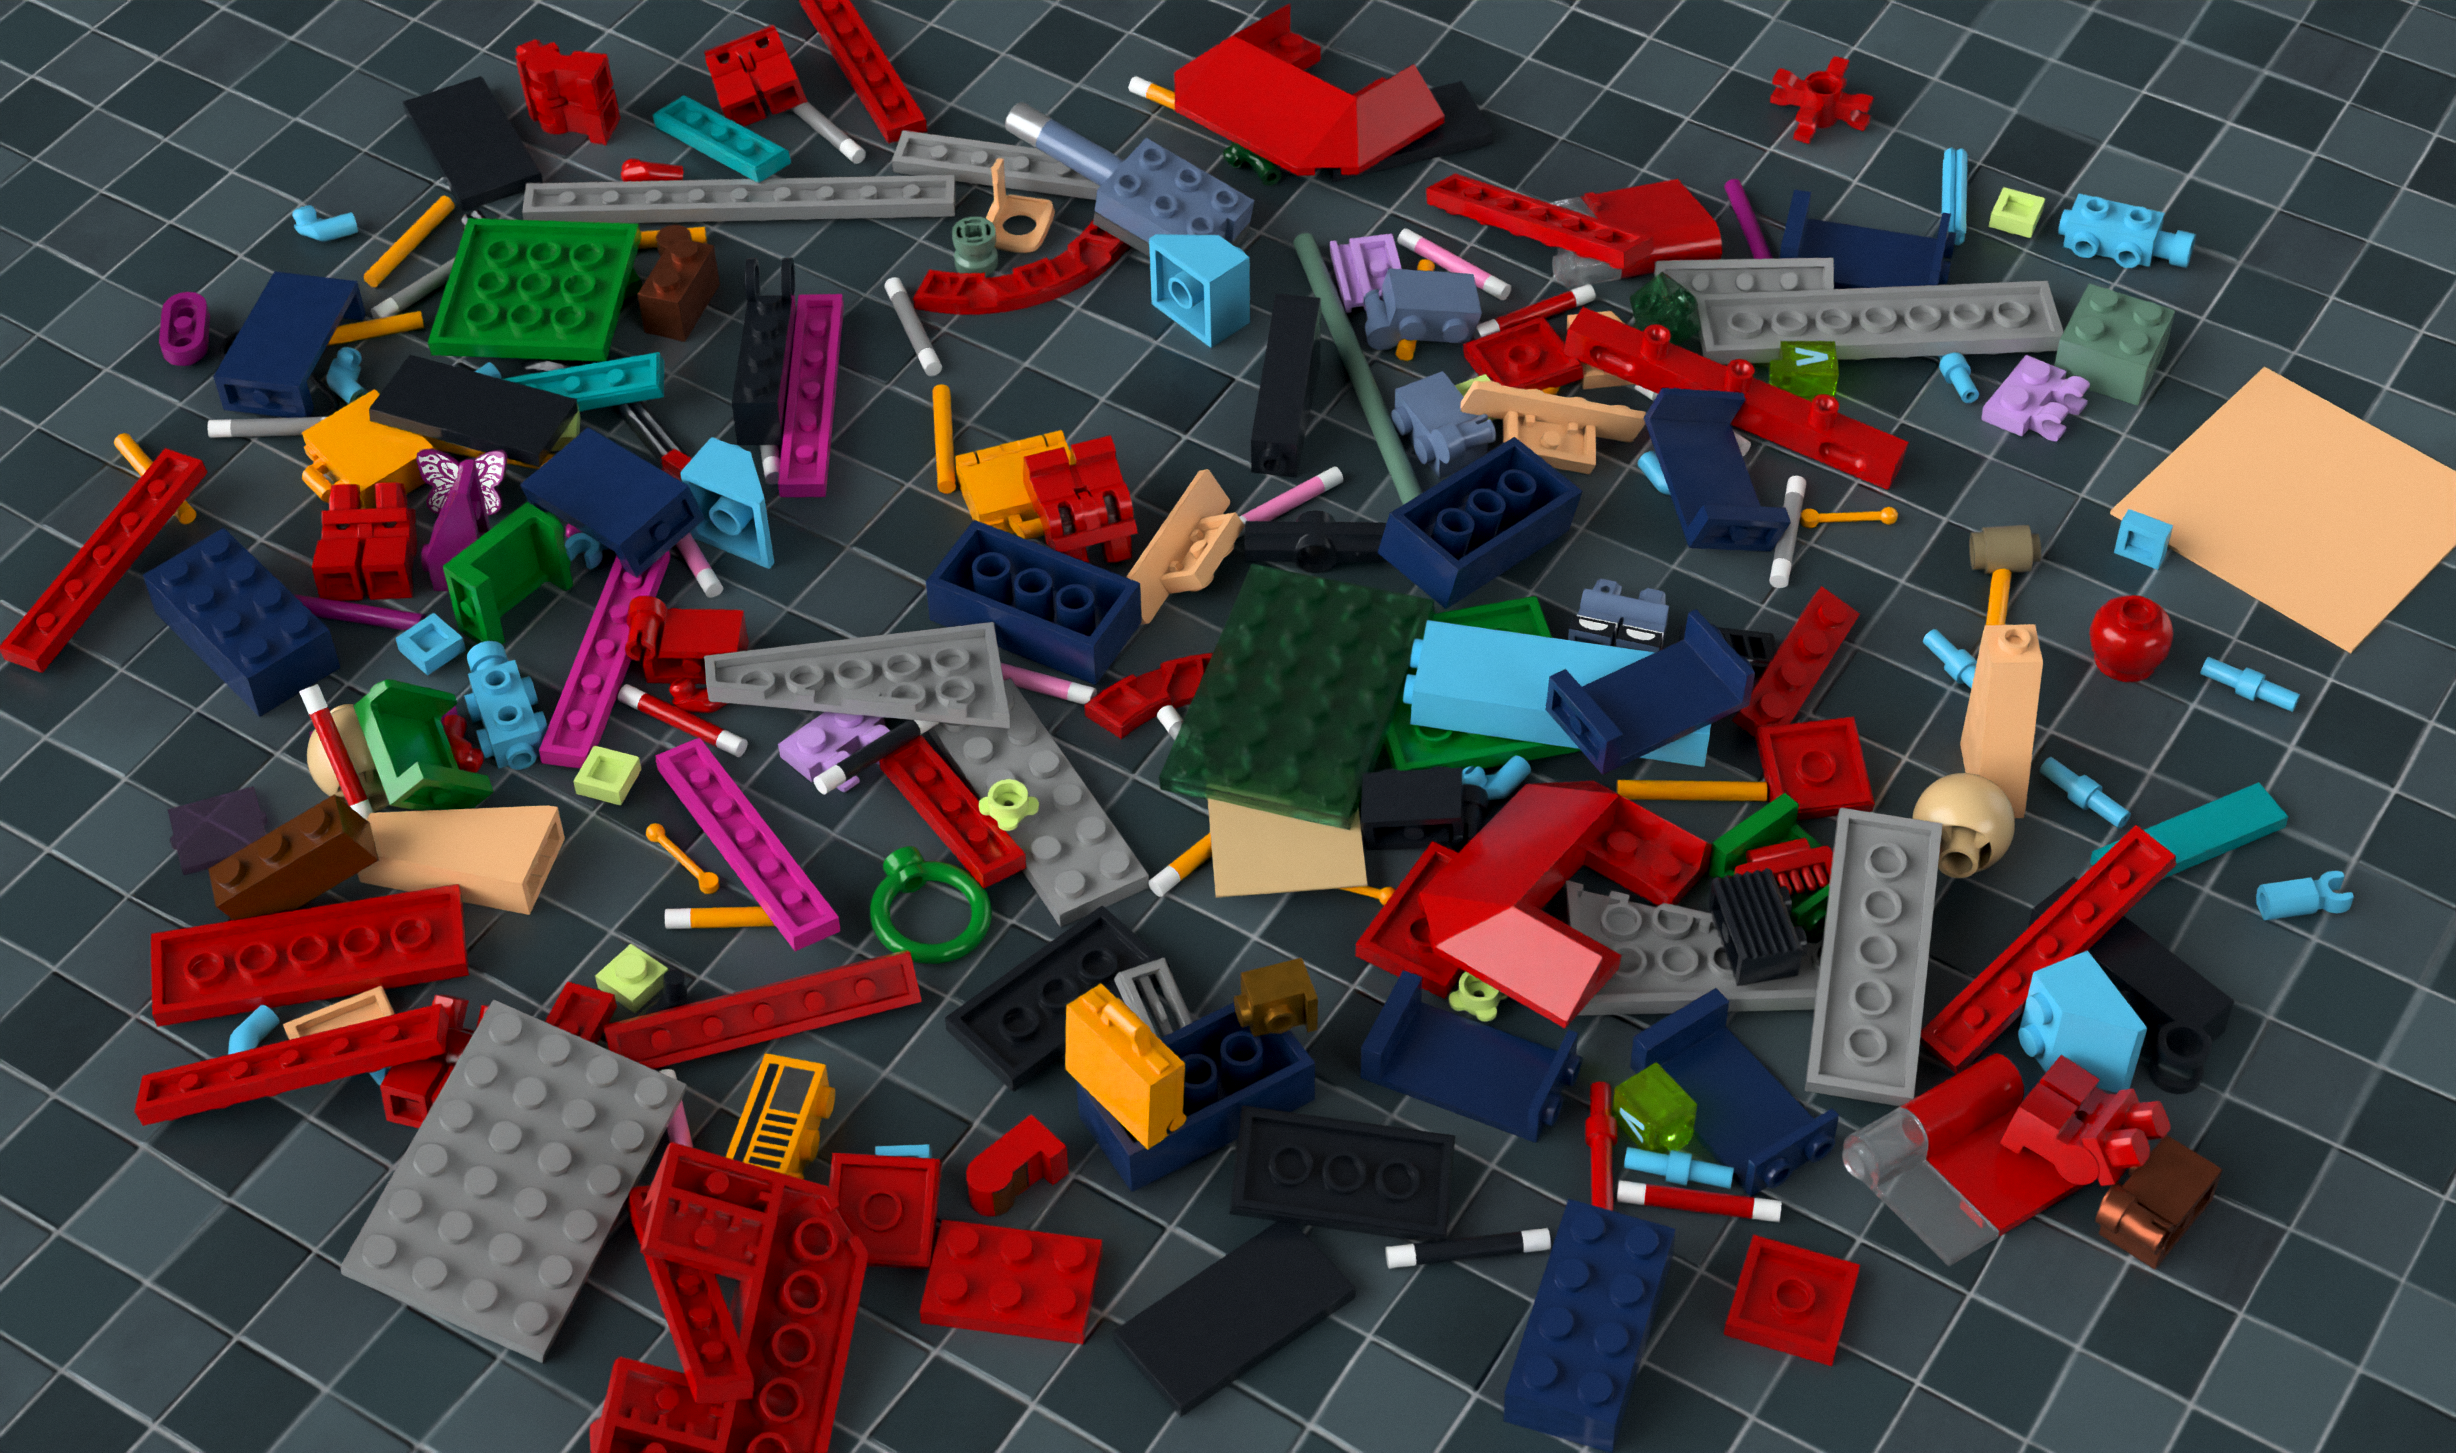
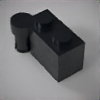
(1418, 806)

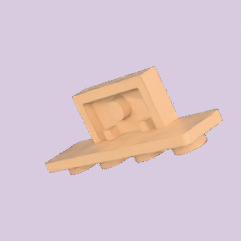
(1553, 425)
(1187, 545)

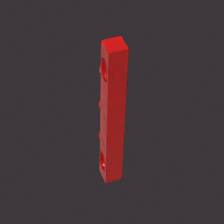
(1767, 412)

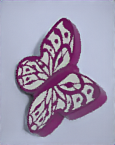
(442, 470)

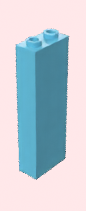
(1500, 681)

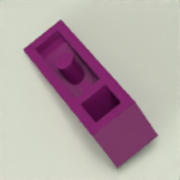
(457, 526)

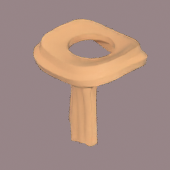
(1007, 206)

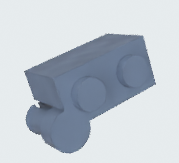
(1422, 308)
(1433, 423)

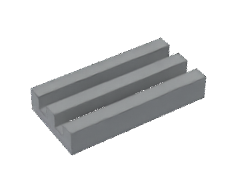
(1131, 998)

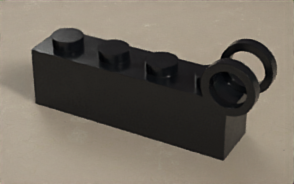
(764, 359)
(2168, 996)

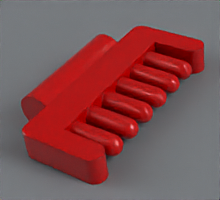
(1792, 860)

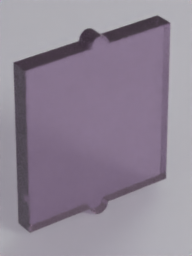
(215, 828)

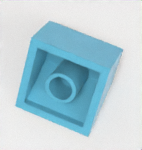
(1201, 284)
(731, 500)
(2083, 1017)

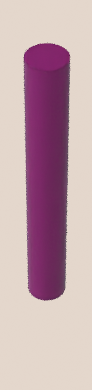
(1747, 220)
(360, 613)

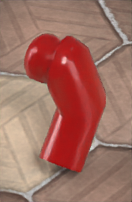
(638, 170)
(691, 698)
(466, 756)

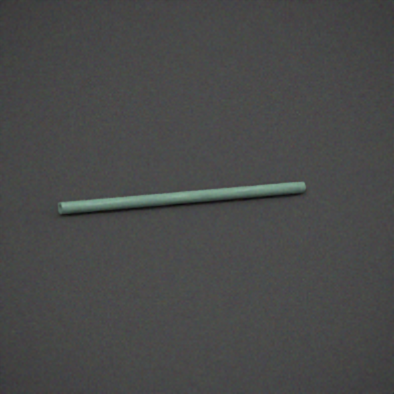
(1357, 368)

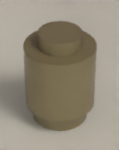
(2004, 548)

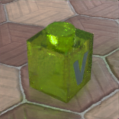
(1806, 368)
(1654, 1110)

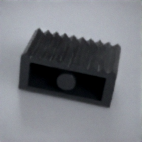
(1756, 927)

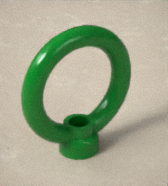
(908, 873)

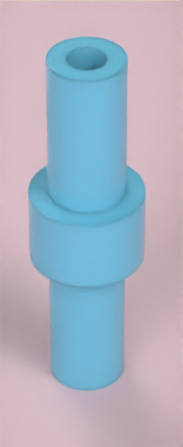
(1957, 372)
(1958, 663)
(2250, 684)
(2085, 792)
(1678, 1167)

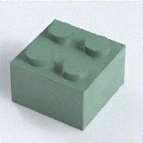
(2114, 343)

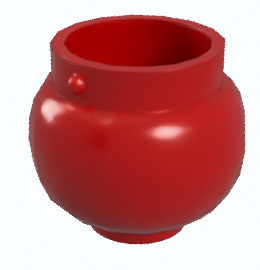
(2130, 637)

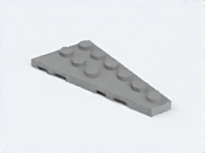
(905, 675)
(1674, 959)

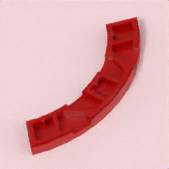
(1028, 285)
(1140, 698)

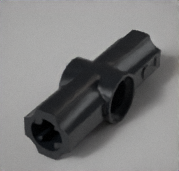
(1313, 541)

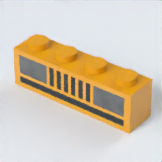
(783, 1115)

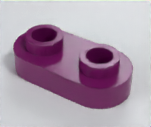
(184, 328)

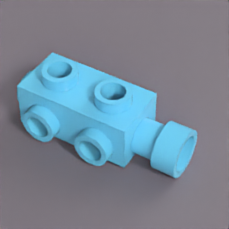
(2118, 228)
(504, 706)

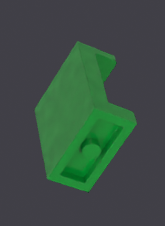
(505, 569)
(413, 749)
(1764, 828)

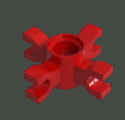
(1821, 99)

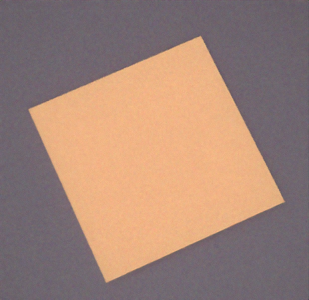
(2304, 508)

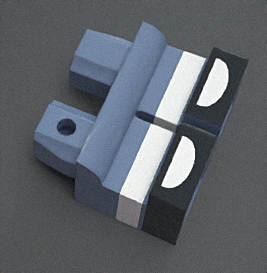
(1620, 619)

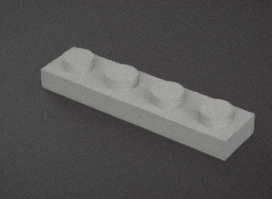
(1750, 275)

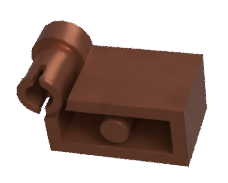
(678, 284)
(2158, 1201)

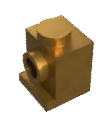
(1277, 999)

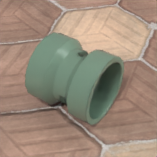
(975, 246)

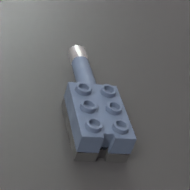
(1146, 191)

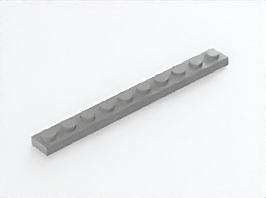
(742, 199)

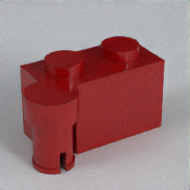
(680, 638)

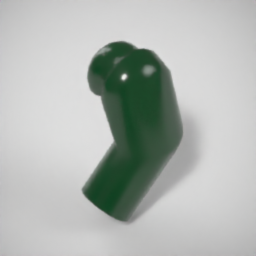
(1265, 169)

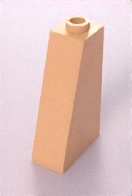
(2004, 710)
(491, 852)

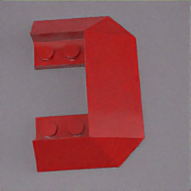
(1264, 100)
(1492, 893)
(789, 1306)

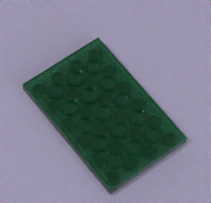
(1297, 696)

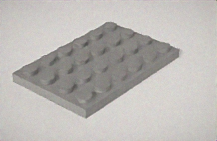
(514, 1181)

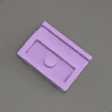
(1362, 266)

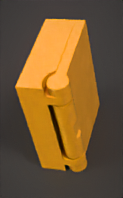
(361, 453)
(995, 487)
(1124, 1065)

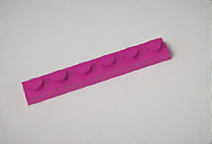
(811, 396)
(597, 669)
(748, 844)

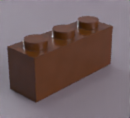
(294, 862)

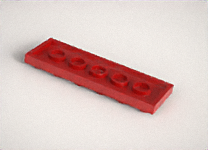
(308, 955)

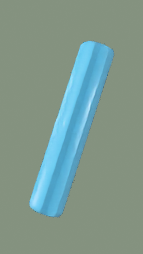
(1955, 191)

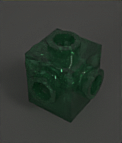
(1666, 304)

